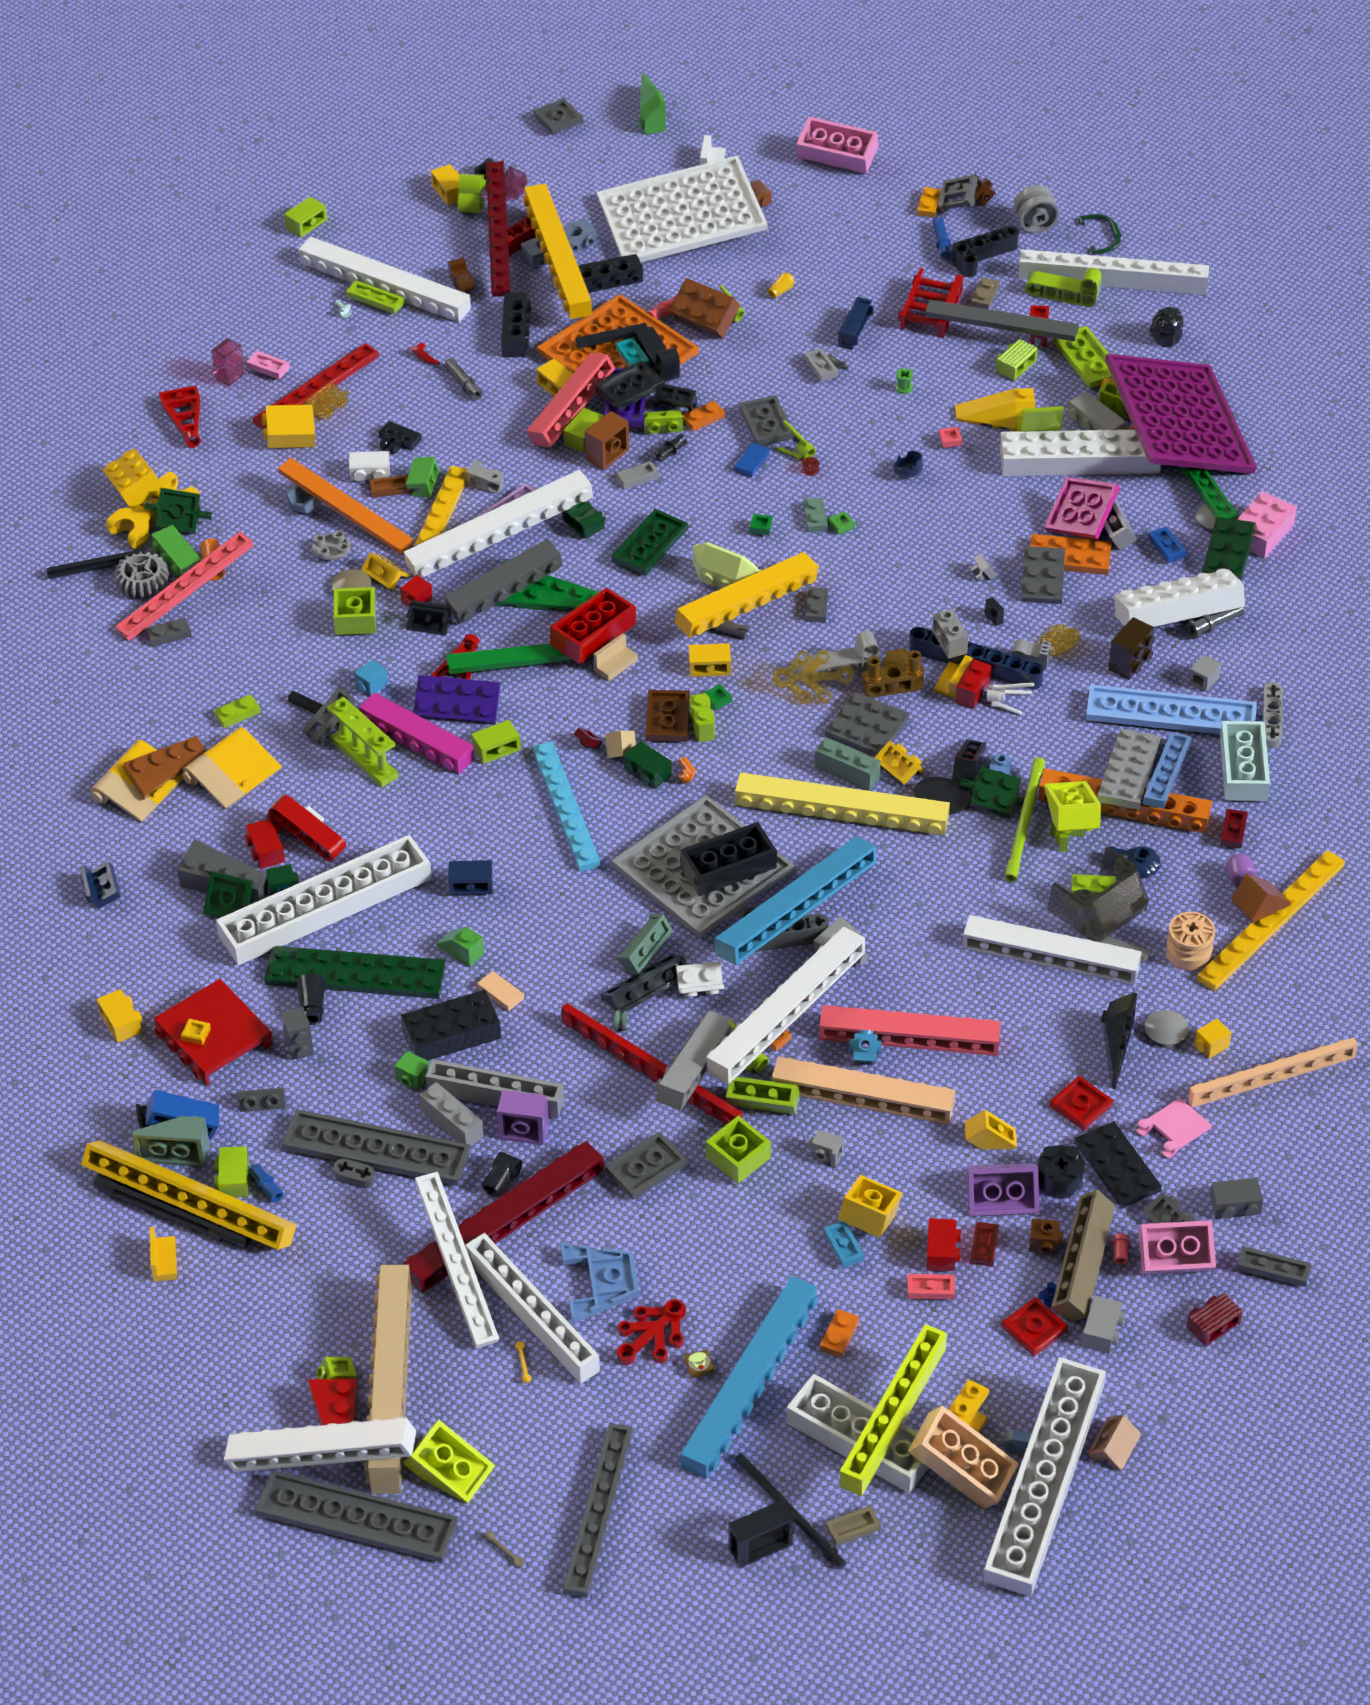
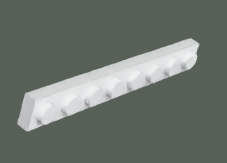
(456, 1260)

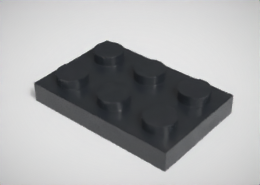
(630, 385)

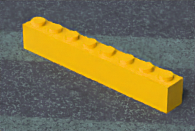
(746, 594)

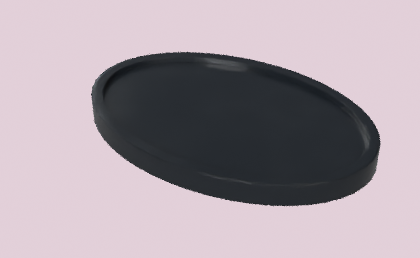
(943, 790)

